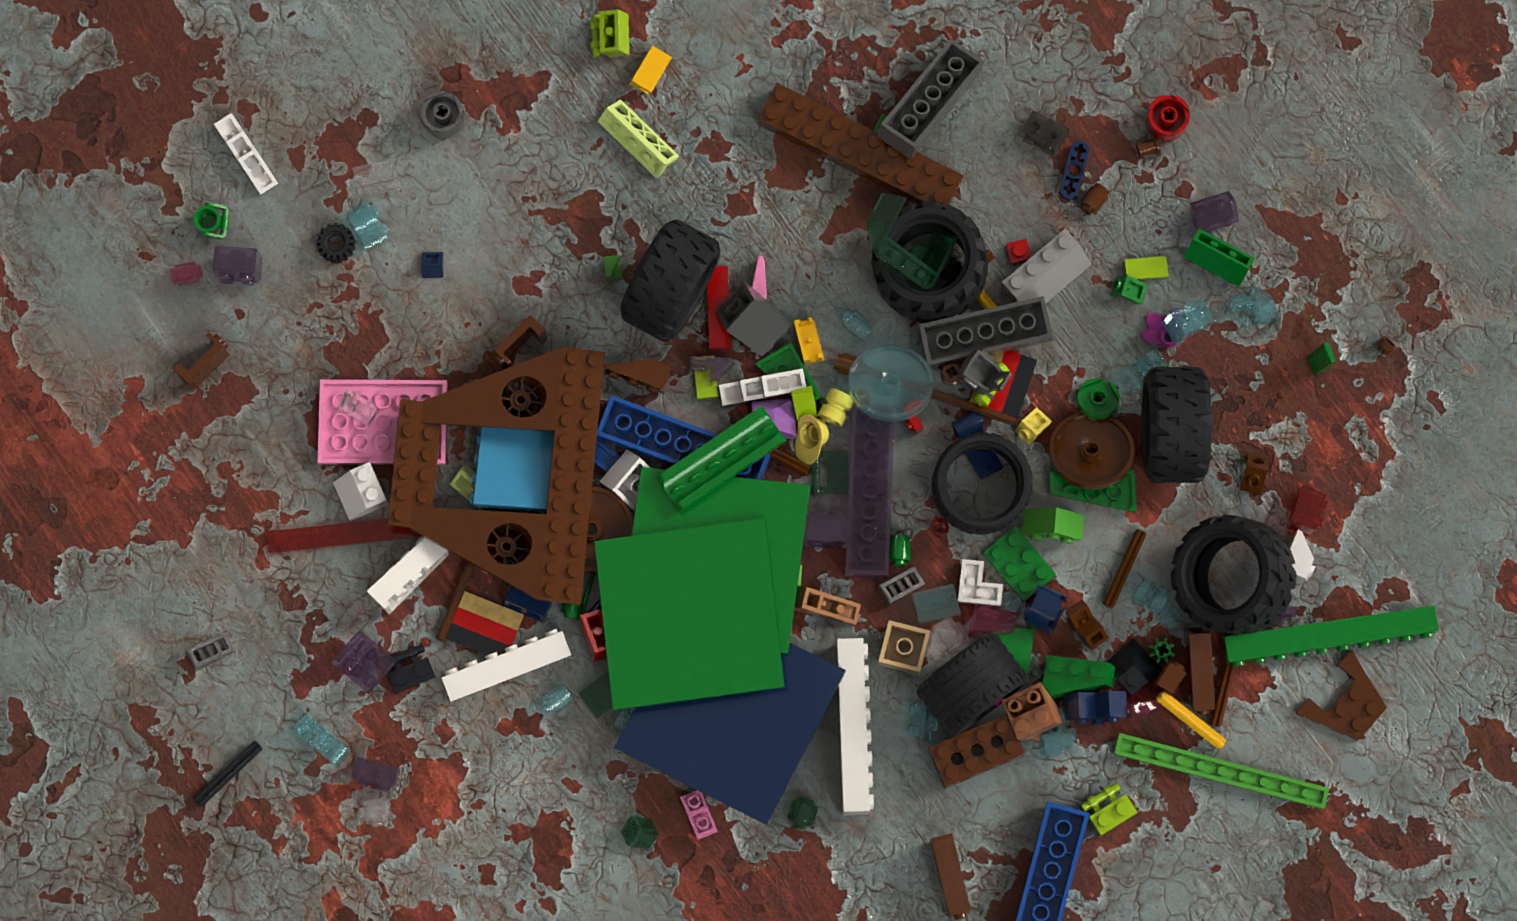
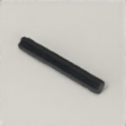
(228, 773)

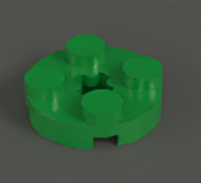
(1098, 410)

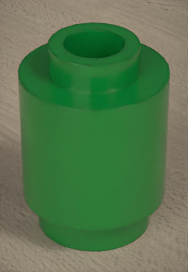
(899, 550)

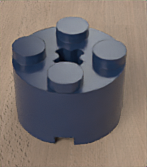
(1045, 610)

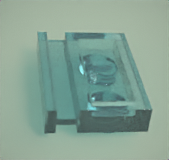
(936, 604)

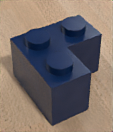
(1096, 707)

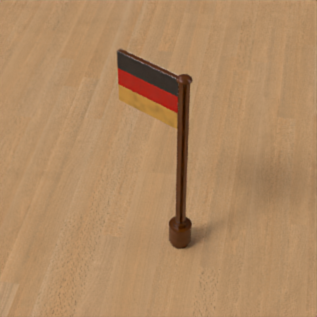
(1006, 402)
(477, 621)

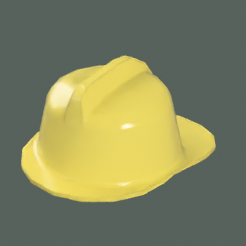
(810, 437)

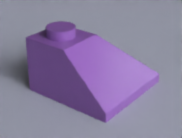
(781, 413)

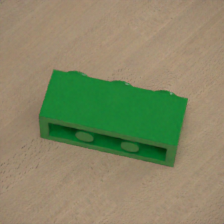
(1218, 257)

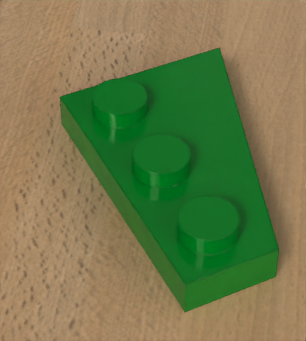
(787, 360)

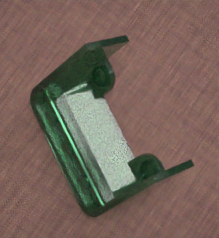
(918, 265)

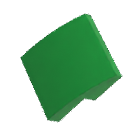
(1019, 645)

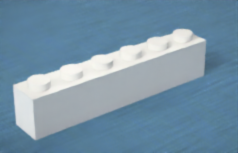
(506, 666)

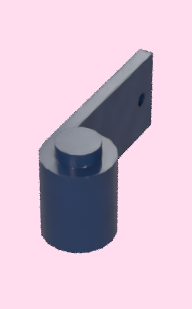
(984, 461)

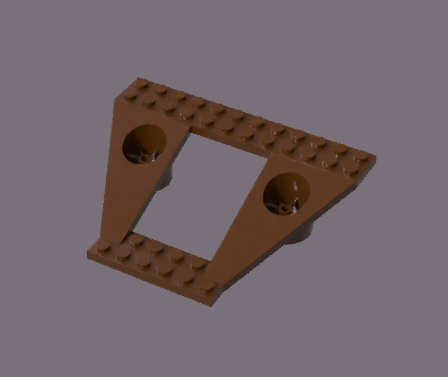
(553, 542)

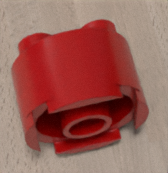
(1164, 107)

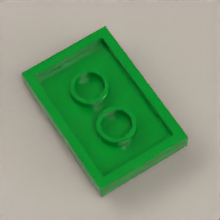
(1019, 564)

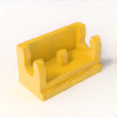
(650, 70)
(808, 341)

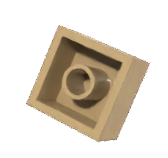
(904, 647)

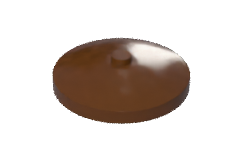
(1091, 452)
(607, 520)

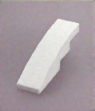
(245, 153)
(761, 387)

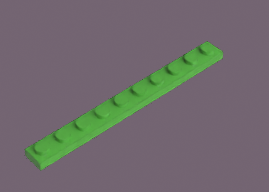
(1221, 771)

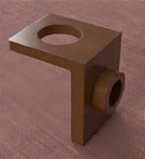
(1254, 474)

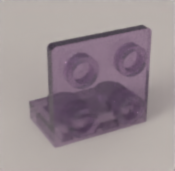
(364, 662)

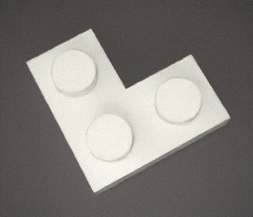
(972, 588)

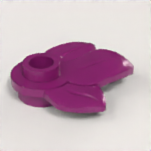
(1156, 331)

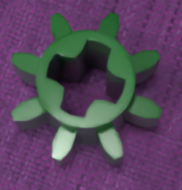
(1166, 648)

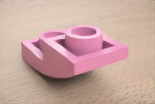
(699, 814)

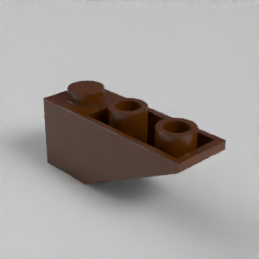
(646, 372)

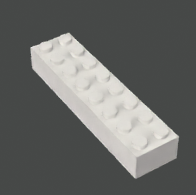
(853, 727)

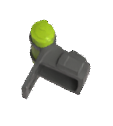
(983, 375)

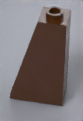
(1200, 669)
(950, 876)

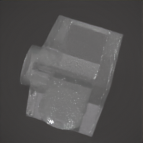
(376, 812)

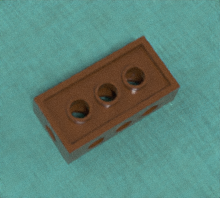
(971, 765)

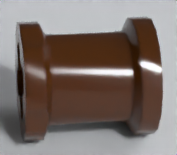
(1148, 147)
(945, 376)

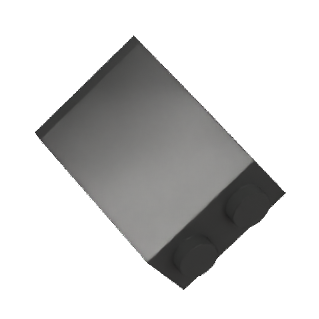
(752, 319)

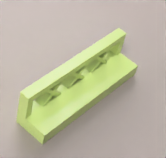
(635, 139)

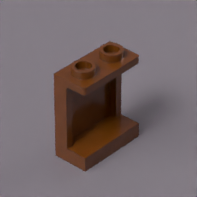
(516, 339)
(205, 365)

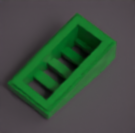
(1321, 359)

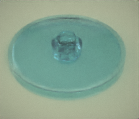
(890, 383)

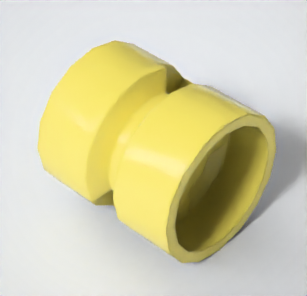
(836, 406)

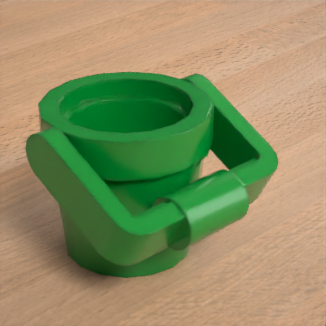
(210, 222)

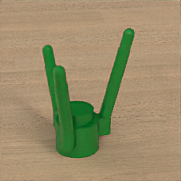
(574, 611)

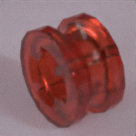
(941, 521)

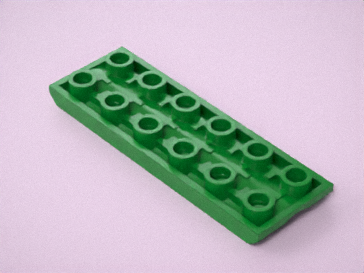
(721, 459)

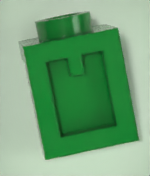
(1129, 289)

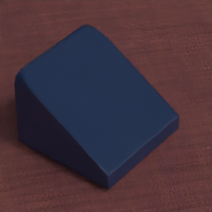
(432, 265)

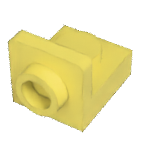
(1032, 426)

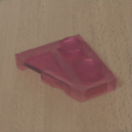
(992, 620)
(1140, 707)

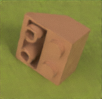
(1032, 712)

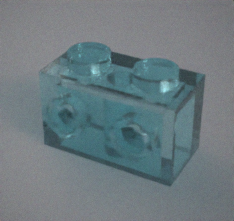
(1188, 320)

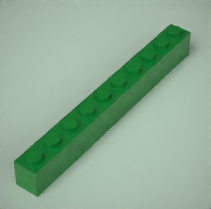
(1330, 635)

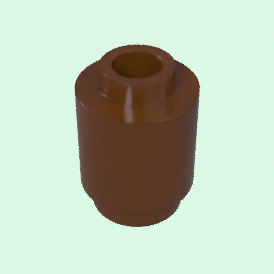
(1094, 199)

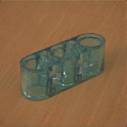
(321, 740)

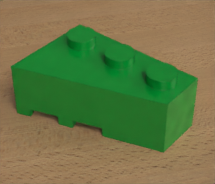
(1076, 675)

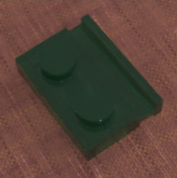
(598, 695)

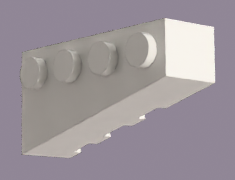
(407, 574)

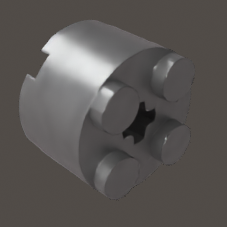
(442, 126)

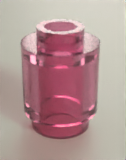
(186, 273)

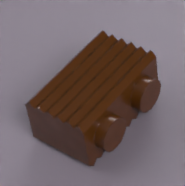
(1169, 678)

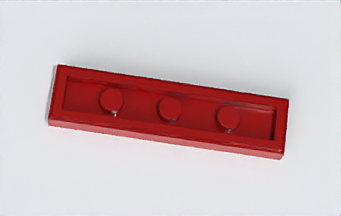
(717, 293)

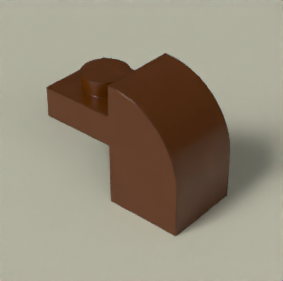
(1085, 625)

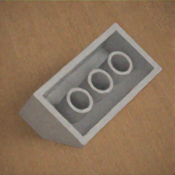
(1047, 270)

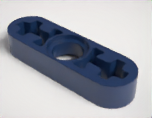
(1064, 184)

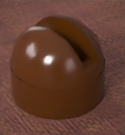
(1385, 344)

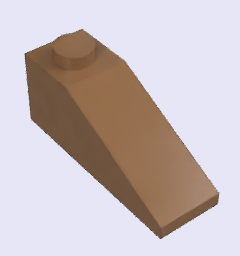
(826, 605)

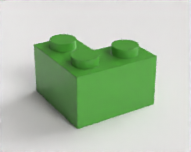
(1053, 525)

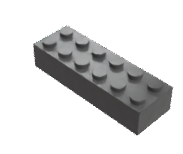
(930, 99)
(989, 329)

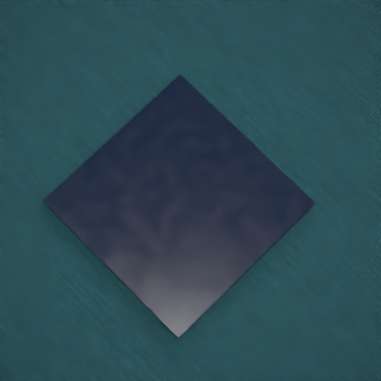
(741, 743)

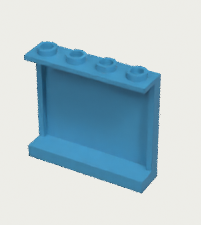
(512, 469)

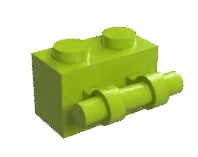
(610, 33)
(1111, 815)

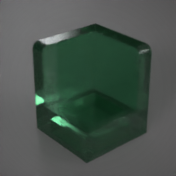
(639, 832)

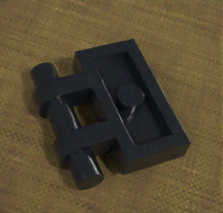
(412, 674)

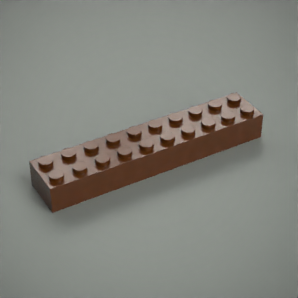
(856, 148)

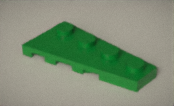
(1119, 496)

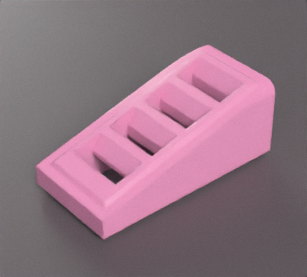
(759, 278)

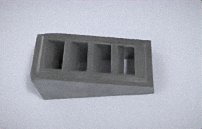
(886, 597)
(206, 645)

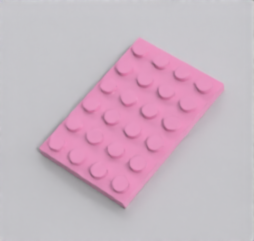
(352, 443)

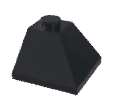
(1133, 668)

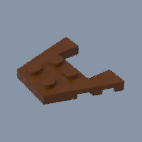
(1355, 708)

